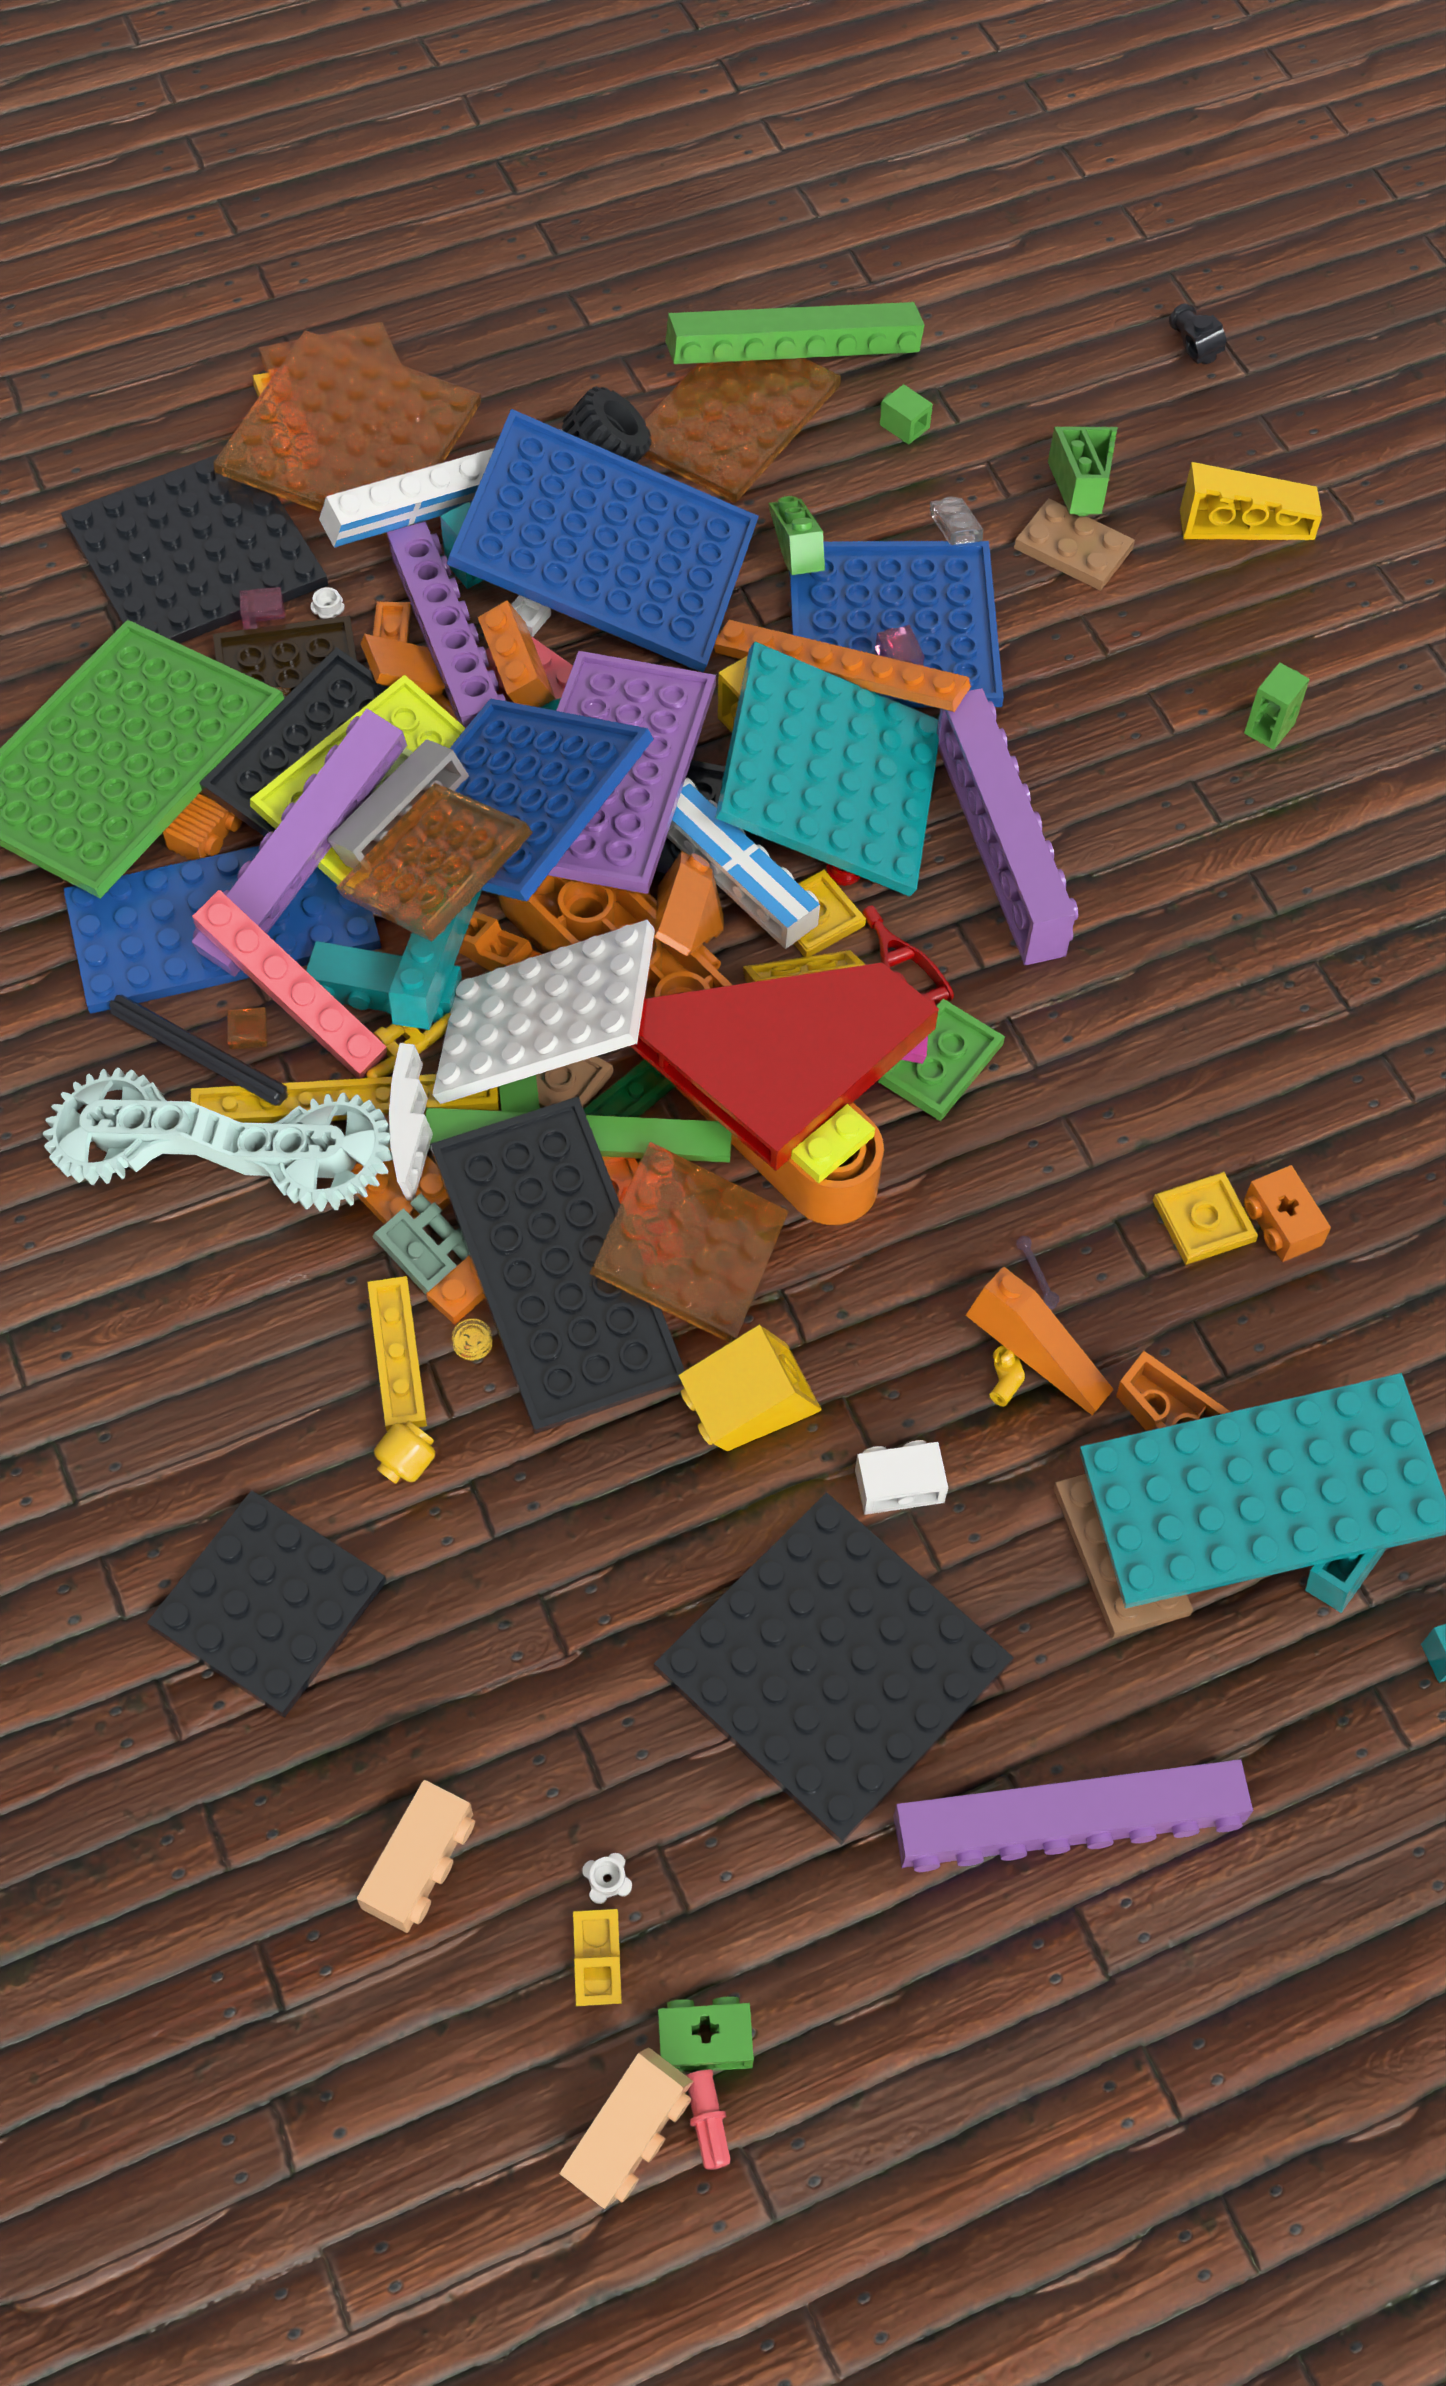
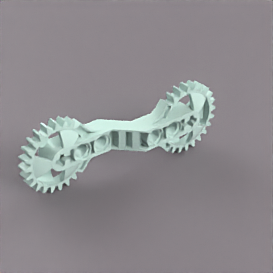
(288, 1151)

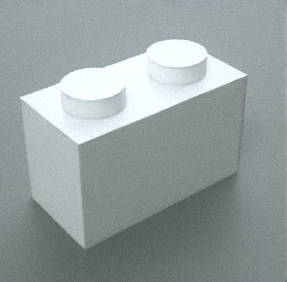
(901, 1477)

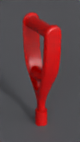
(904, 952)

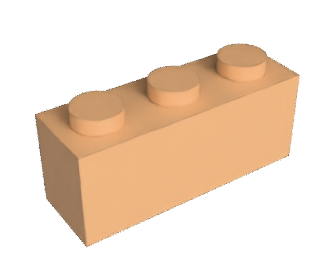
(417, 1857)
(628, 2129)

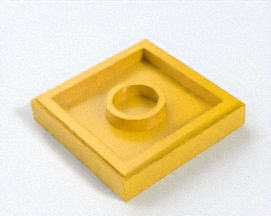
(836, 916)
(1205, 1218)

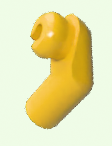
(1009, 1374)

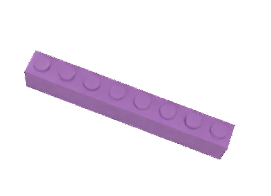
(300, 840)
(1072, 1814)

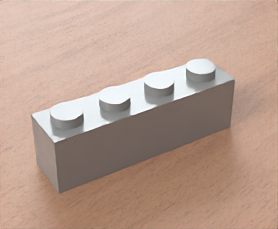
(394, 797)

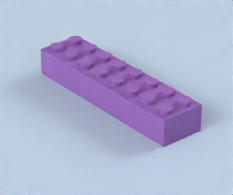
(1006, 829)

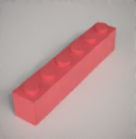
(289, 985)

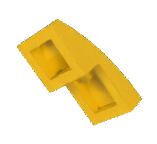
(597, 1957)

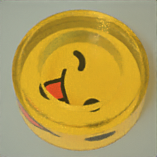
(472, 1339)

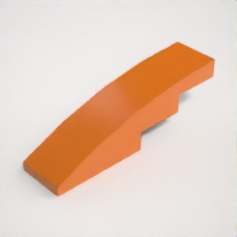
(493, 947)

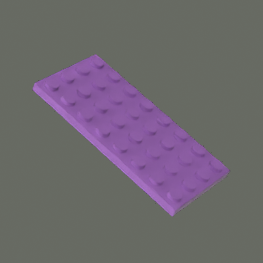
(630, 829)

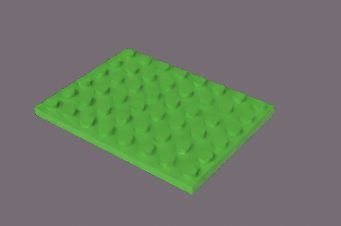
(121, 754)

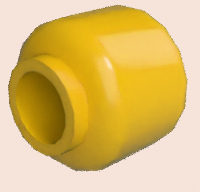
(404, 1452)

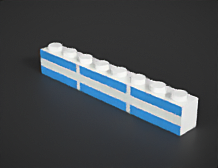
(402, 499)
(743, 869)

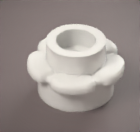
(327, 603)

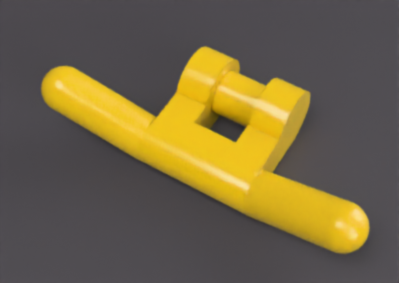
(413, 1036)

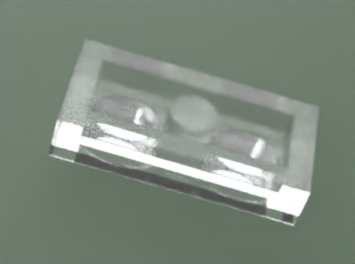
(956, 521)

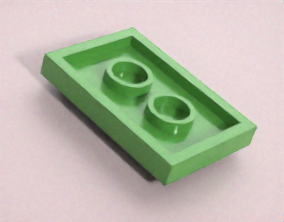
(954, 1059)

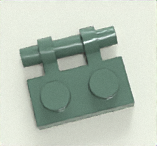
(415, 1249)

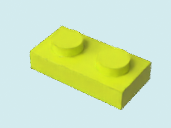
(832, 1143)

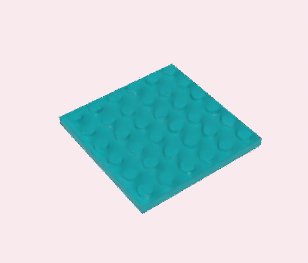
(830, 769)

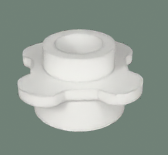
(598, 1869)

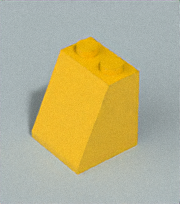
(747, 1390)

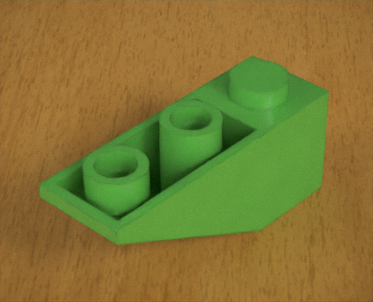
(798, 535)

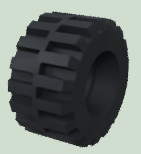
(610, 423)

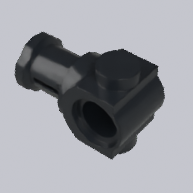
(1201, 334)

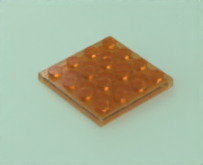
(434, 861)
(690, 1242)

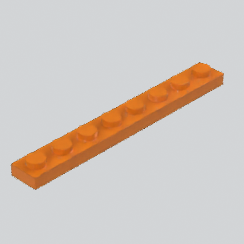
(864, 669)

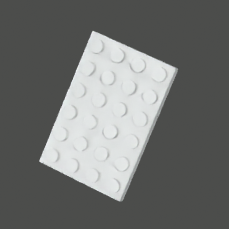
(545, 1012)

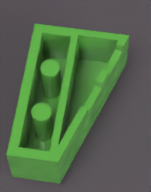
(1082, 466)

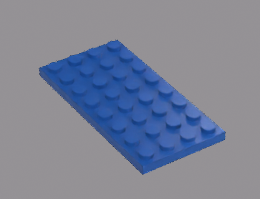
(143, 928)

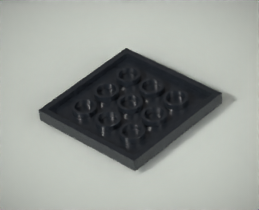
(267, 1603)

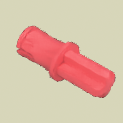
(708, 2120)

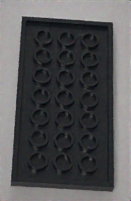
(533, 1222)

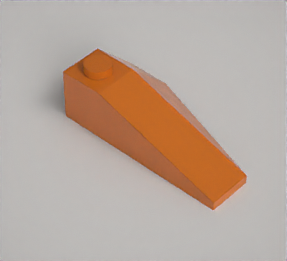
(688, 905)
(1029, 1329)

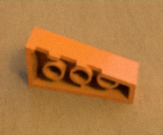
(1162, 1397)

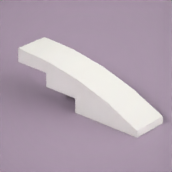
(408, 1125)

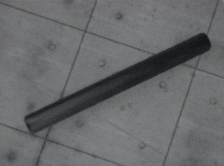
(199, 1050)

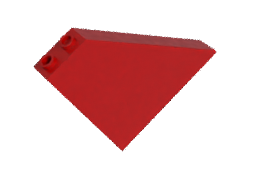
(784, 1050)

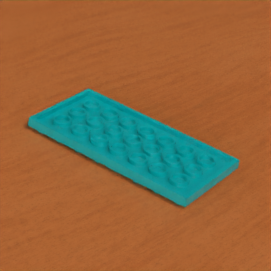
(1264, 1490)

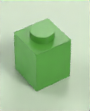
(905, 414)

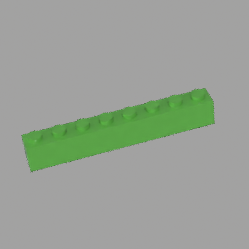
(794, 332)

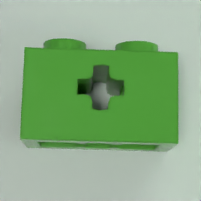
(1276, 706)
(728, 2048)

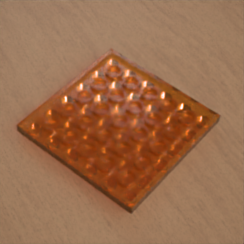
(343, 422)

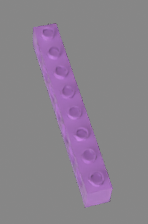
(443, 620)

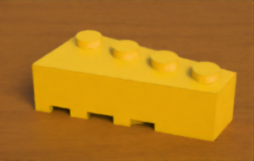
(1247, 506)

